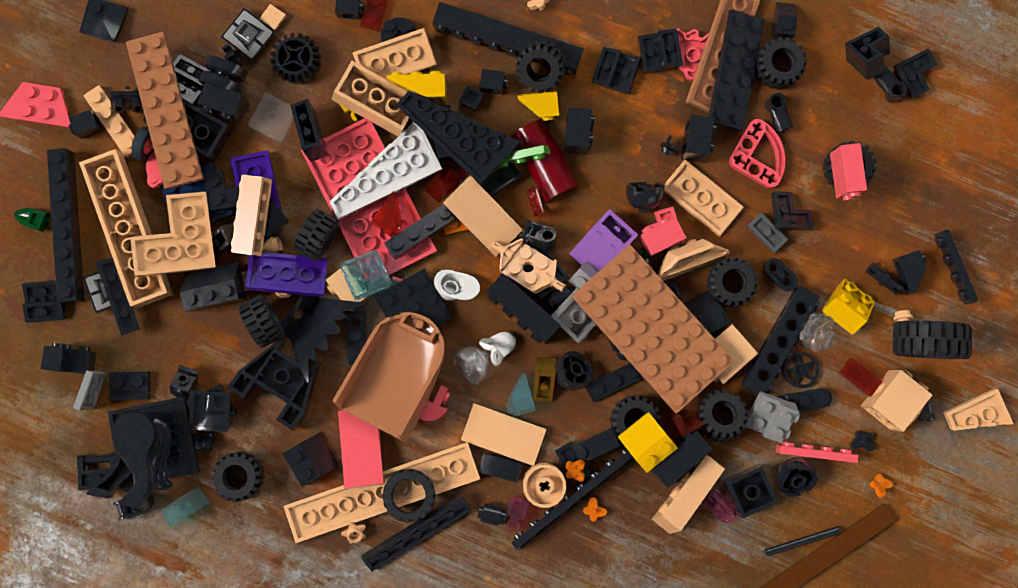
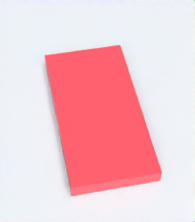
(360, 452)

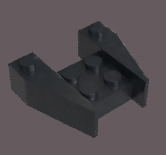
(280, 377)

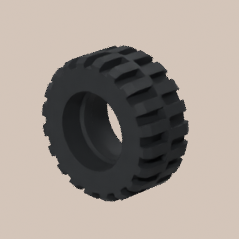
(932, 339)

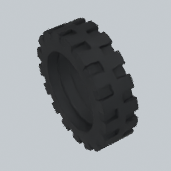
(390, 505)

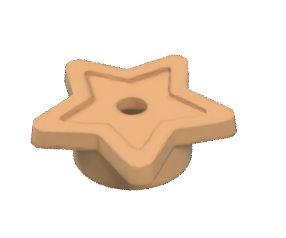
(358, 536)

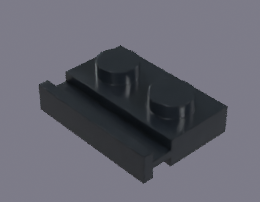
(129, 385)

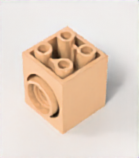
(897, 400)

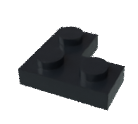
(910, 72)
(217, 194)
(786, 217)

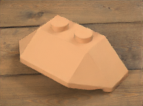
(690, 257)

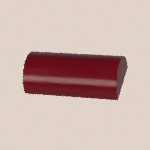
(552, 173)

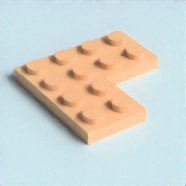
(185, 248)

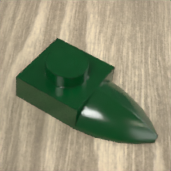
(32, 218)

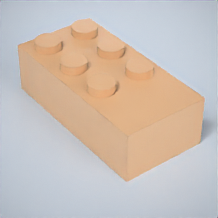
(371, 98)

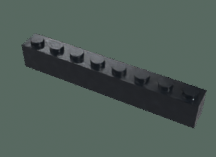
(499, 35)
(65, 226)

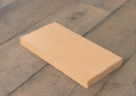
(401, 54)
(702, 198)
(482, 215)
(503, 434)

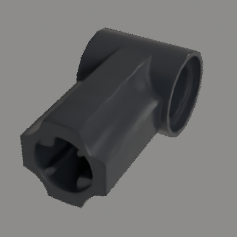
(887, 82)
(779, 114)

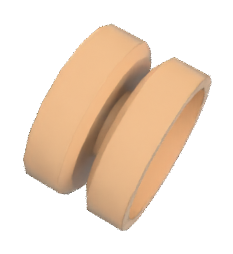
(546, 496)

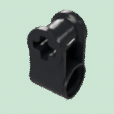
(536, 236)
(126, 512)

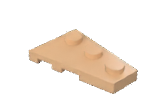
(980, 411)

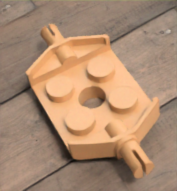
(518, 255)

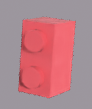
(662, 236)

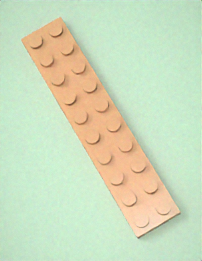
(341, 506)

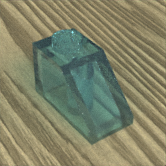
(520, 398)
(184, 507)

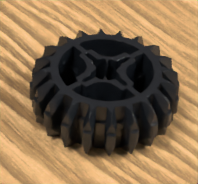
(301, 53)

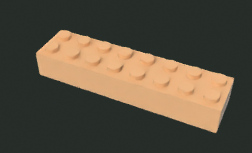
(120, 219)

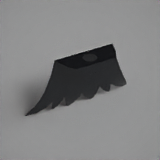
(314, 325)

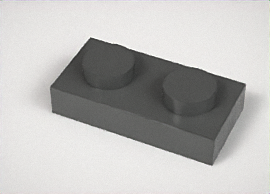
(766, 233)

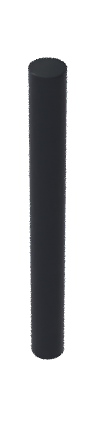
(802, 541)

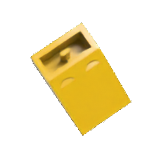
(430, 86)

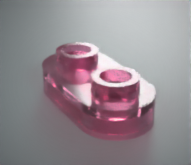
(720, 506)

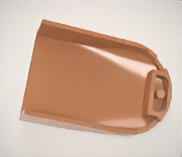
(394, 374)

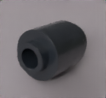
(557, 297)
(492, 514)

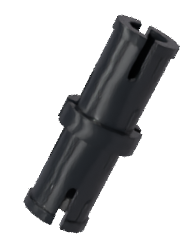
(884, 278)

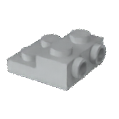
(573, 319)
(772, 417)

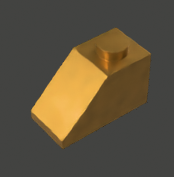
(544, 379)

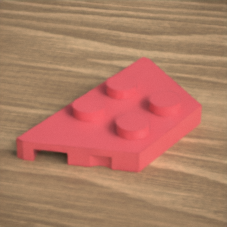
(37, 105)

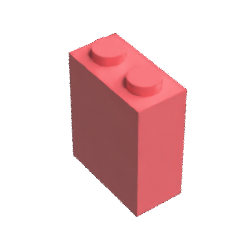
(848, 171)

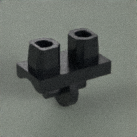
(126, 100)

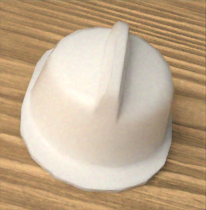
(456, 285)

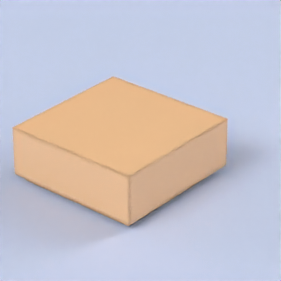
(273, 17)

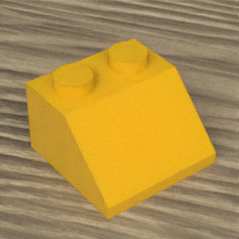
(542, 104)
(647, 442)

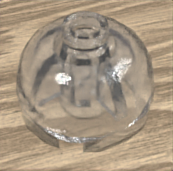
(473, 363)

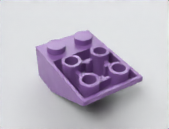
(604, 241)

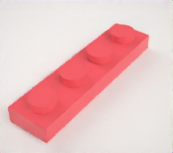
(824, 453)

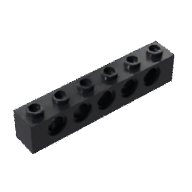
(810, 304)

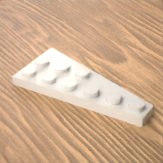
(395, 168)

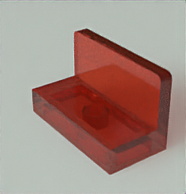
(684, 425)

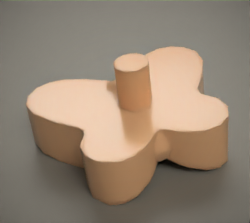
(537, 4)

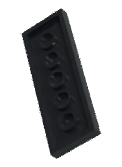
(736, 70)

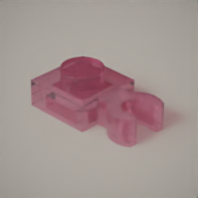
(517, 510)

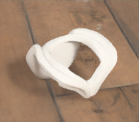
(500, 343)

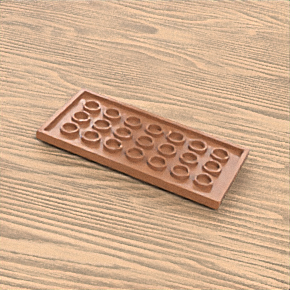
(652, 328)

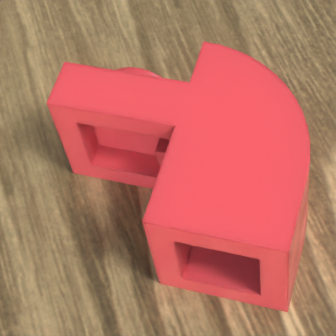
(434, 410)

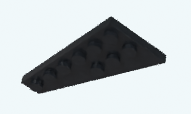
(468, 142)

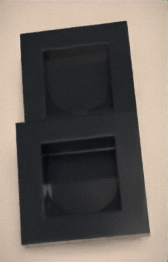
(501, 467)

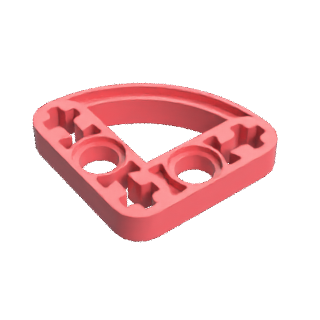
(745, 154)

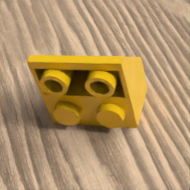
(849, 306)

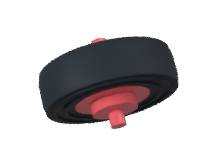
(142, 145)

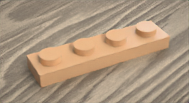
(112, 122)

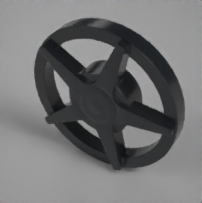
(801, 370)

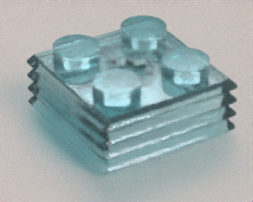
(370, 264)

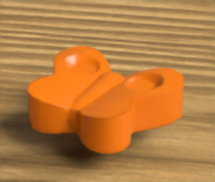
(574, 470)
(880, 485)
(594, 510)

